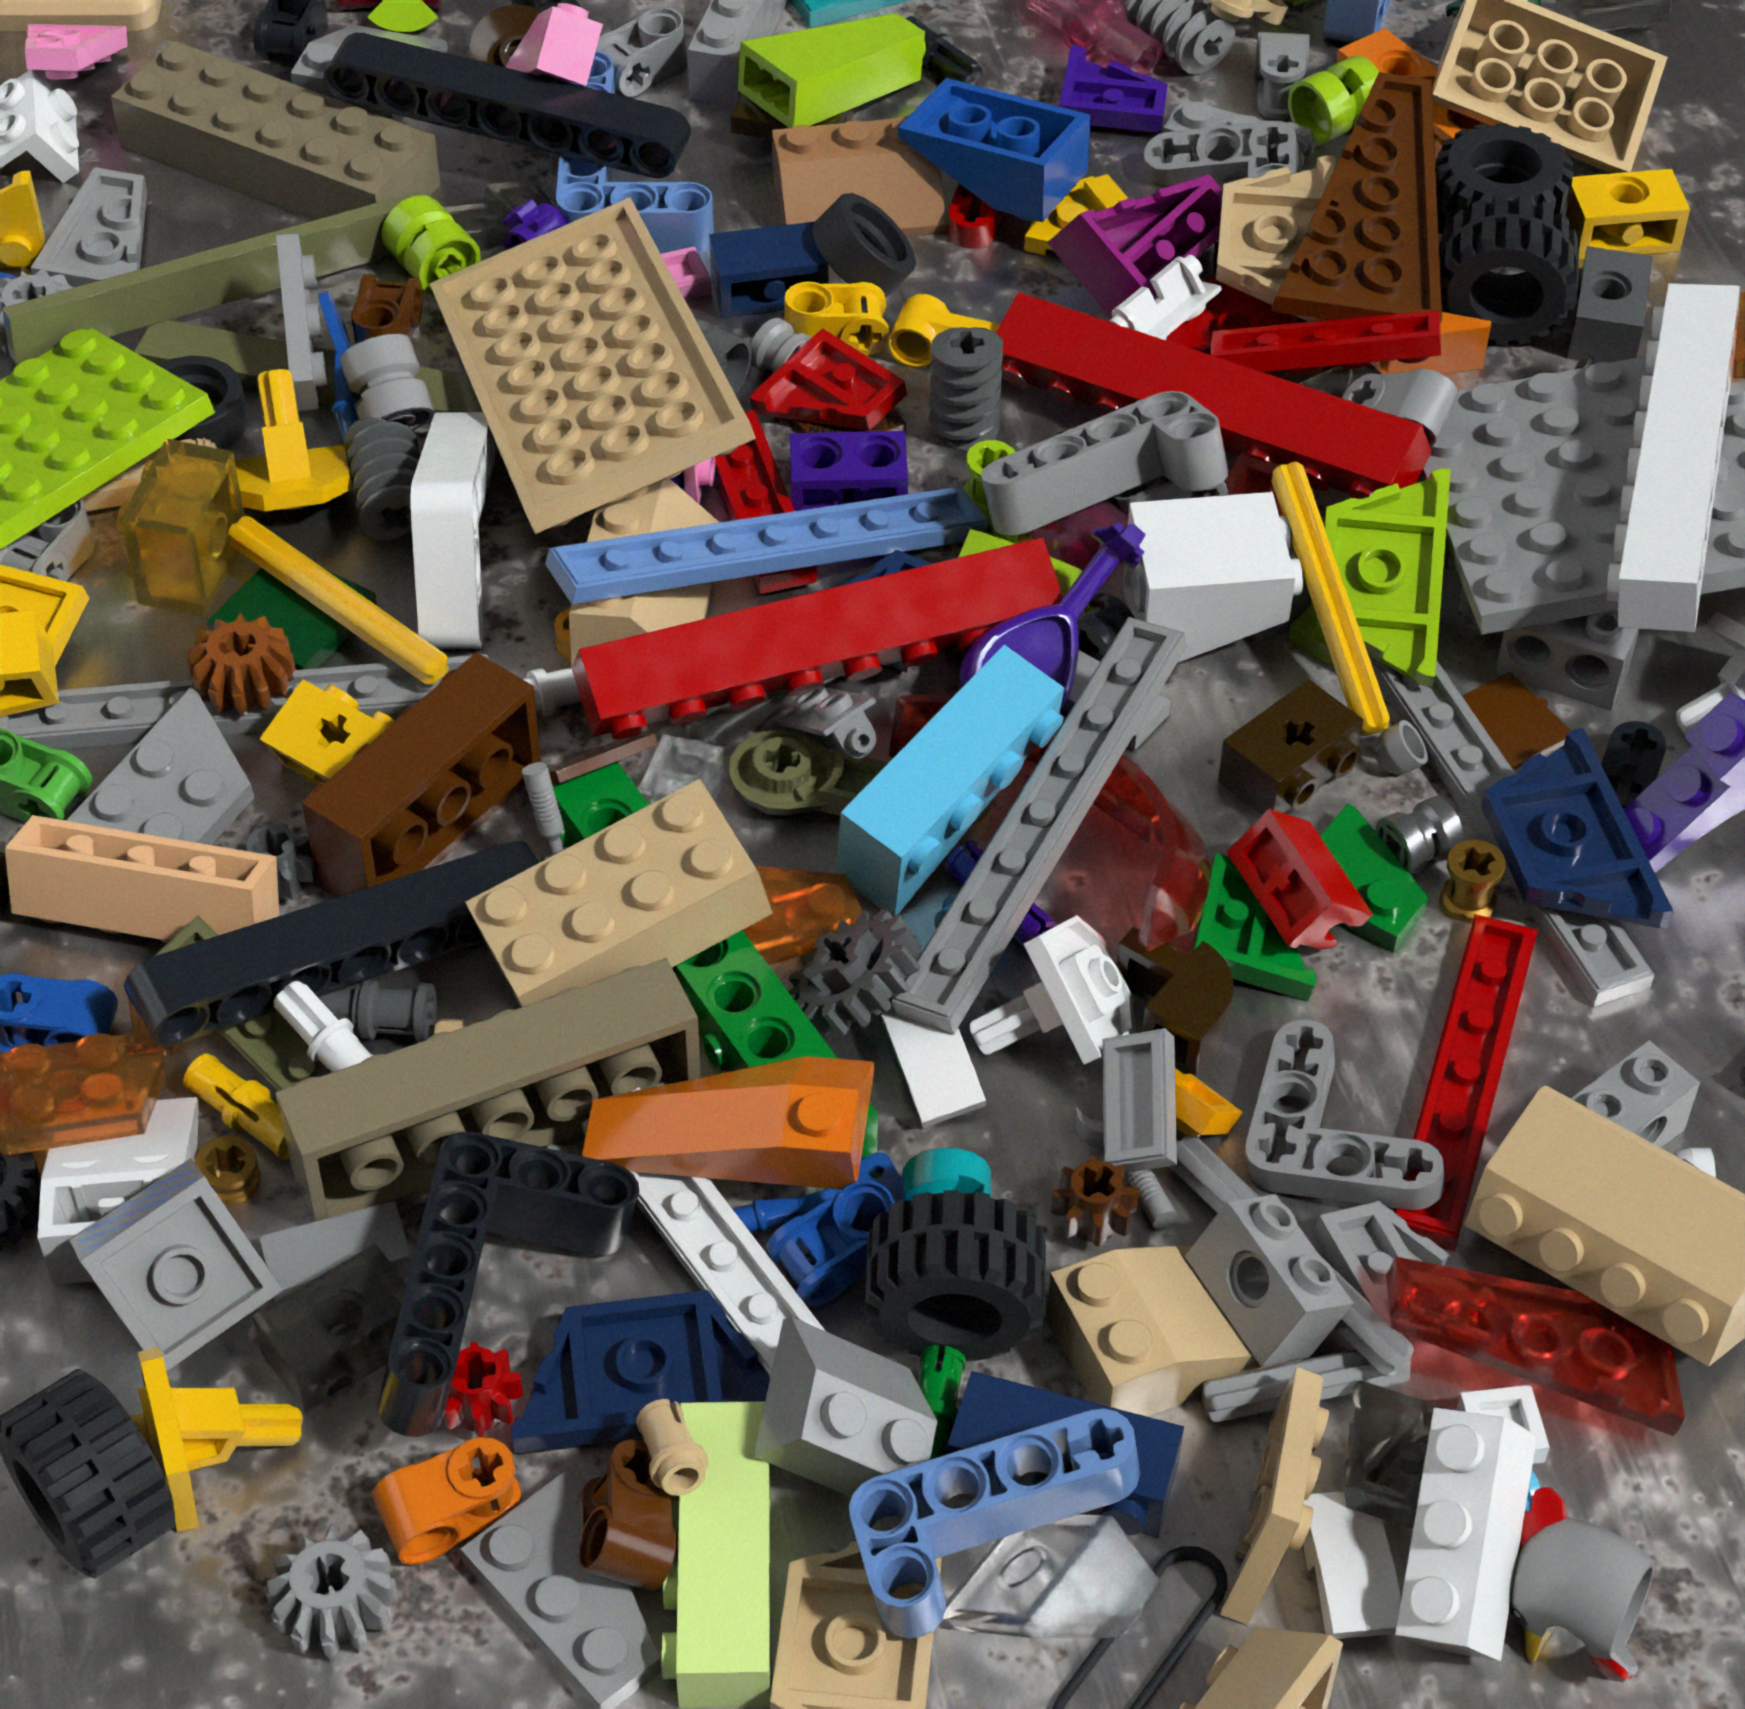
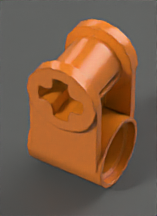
(442, 1501)

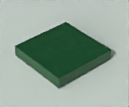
(310, 631)

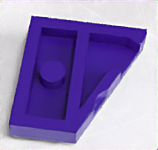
(1113, 95)

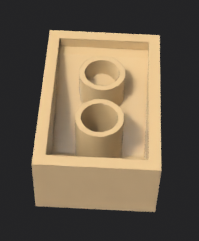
(1143, 1329)

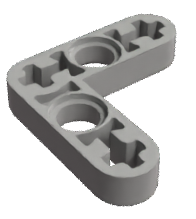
(1249, 160)
(1312, 1148)

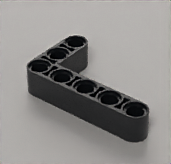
(478, 1189)

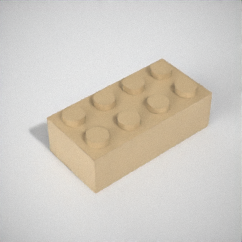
(623, 899)

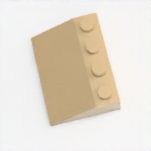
(1552, 76)

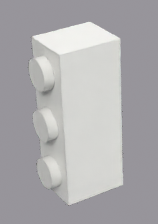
(1466, 1534)

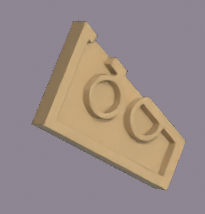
(1282, 1484)

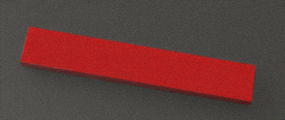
(1469, 1068)

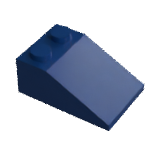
(1001, 146)

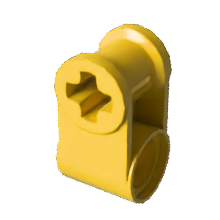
(839, 311)

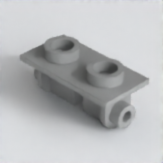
(834, 720)

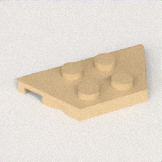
(1265, 225)
(836, 1646)

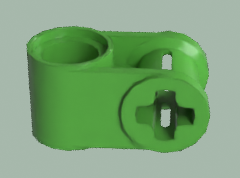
(34, 783)

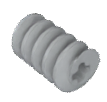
(1187, 30)

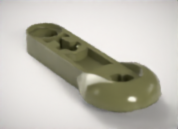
(812, 777)

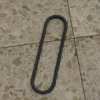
(1179, 1648)

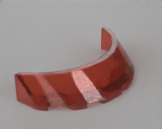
(1137, 803)

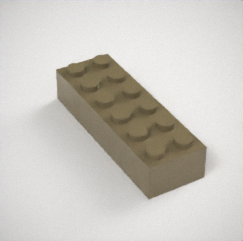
(269, 136)
(519, 1077)

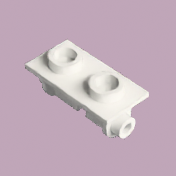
(1179, 299)

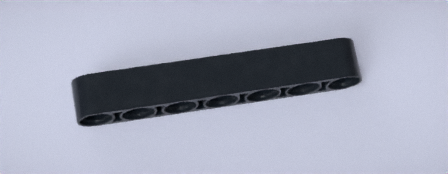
(508, 105)
(321, 946)

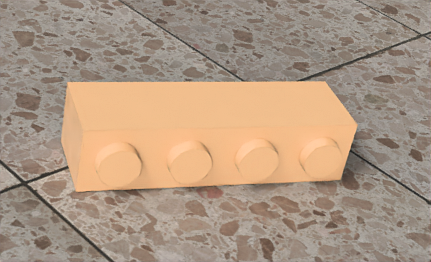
(135, 880)

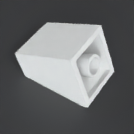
(1212, 568)

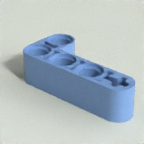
(997, 1511)

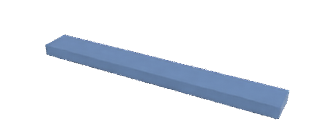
(763, 544)

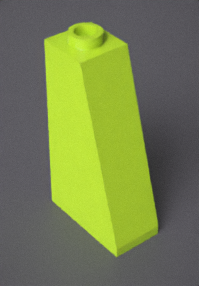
(830, 67)

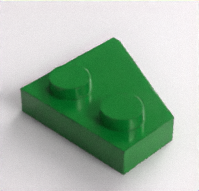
(1378, 877)
(1247, 937)

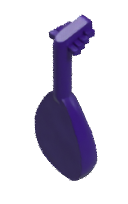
(1050, 633)

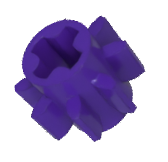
(531, 222)

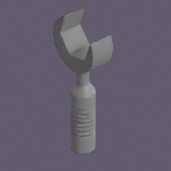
(544, 805)
(1151, 1194)

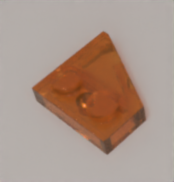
(803, 909)

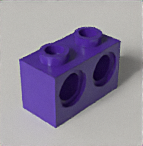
(846, 467)

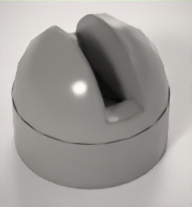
(1400, 748)

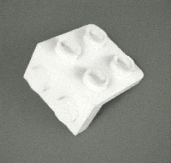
(40, 122)

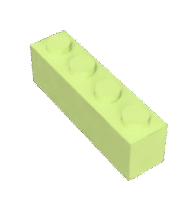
(722, 1566)

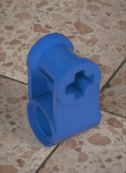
(53, 1010)
(830, 1241)

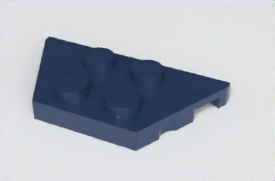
(1572, 839)
(628, 1354)

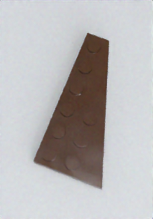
(1377, 221)

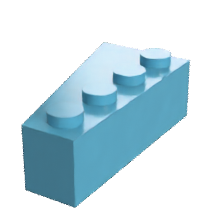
(945, 779)

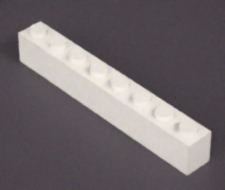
(1675, 459)

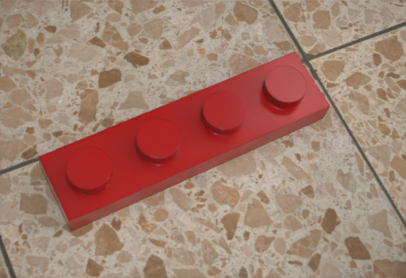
(1342, 342)
(756, 489)

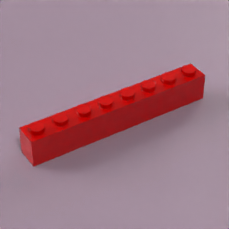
(1257, 412)
(808, 639)

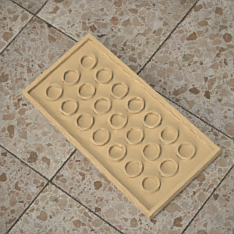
(589, 365)

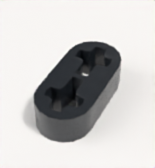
(1631, 773)

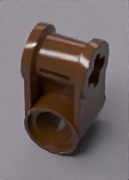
(386, 308)
(626, 1522)

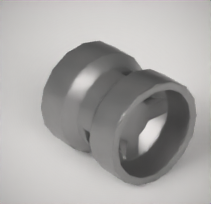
(1422, 834)

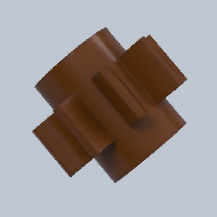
(1094, 1201)

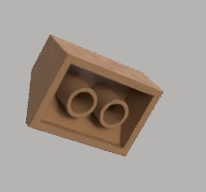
(859, 158)

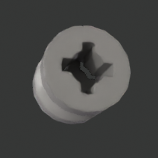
(775, 344)

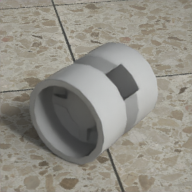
(384, 377)

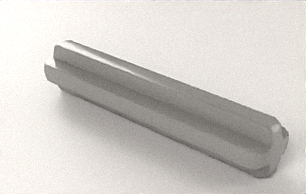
(1262, 1388)

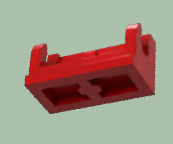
(1297, 880)

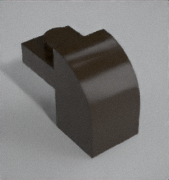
(1184, 996)

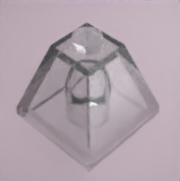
(1055, 1583)

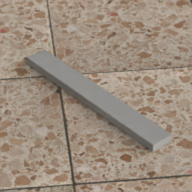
(131, 710)
(1468, 764)
(1039, 825)

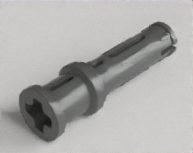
(385, 1009)

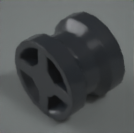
(1101, 624)

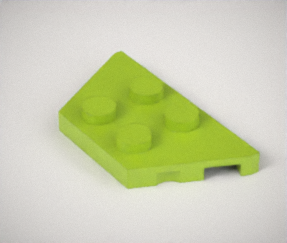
(1393, 570)

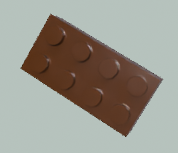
(424, 780)

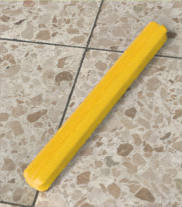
(1330, 598)
(338, 600)

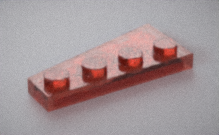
(1541, 1337)

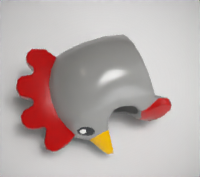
(1579, 1581)

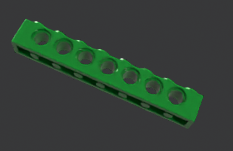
(738, 998)

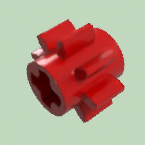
(482, 1390)

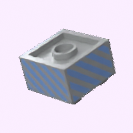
(175, 1265)

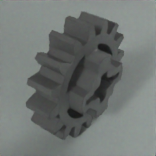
(855, 972)

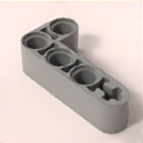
(1106, 457)

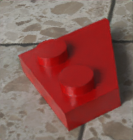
(829, 386)

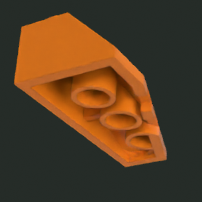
(755, 1124)

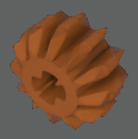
(241, 664)

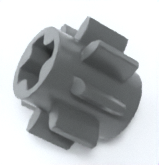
(292, 857)

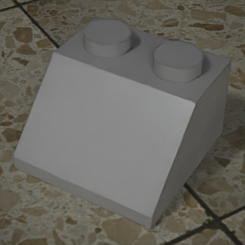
(841, 1411)

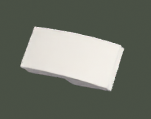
(934, 1068)
(1351, 1568)

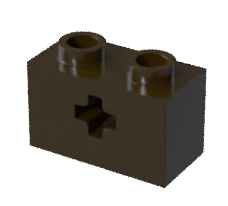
(1291, 750)

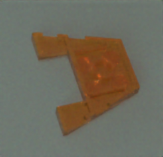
(80, 1089)

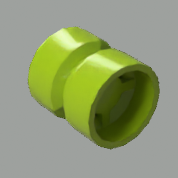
(1332, 98)
(427, 240)

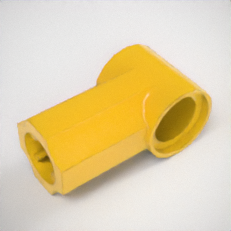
(919, 324)

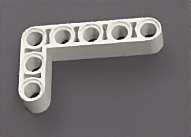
(445, 531)

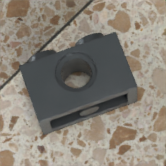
(1609, 305)

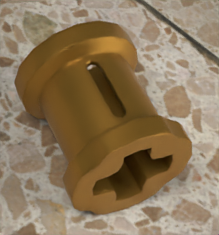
(1473, 873)

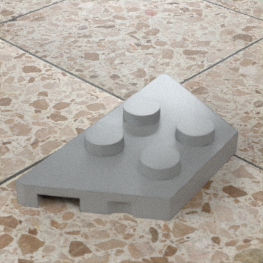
(174, 781)

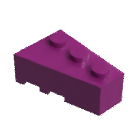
(1134, 240)

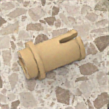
(676, 1461)

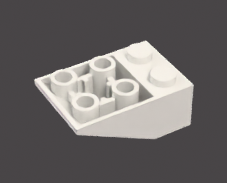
(97, 1177)

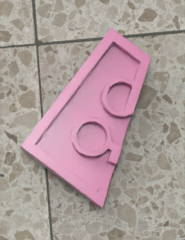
(71, 48)

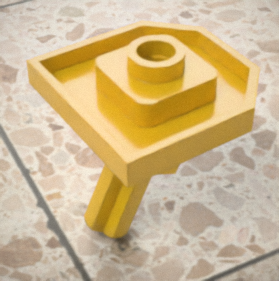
(289, 472)
(202, 1429)

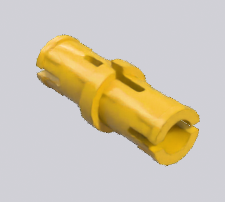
(242, 1103)

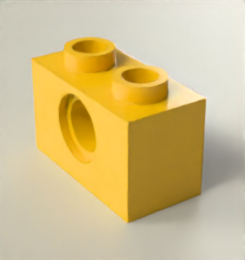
(1628, 212)

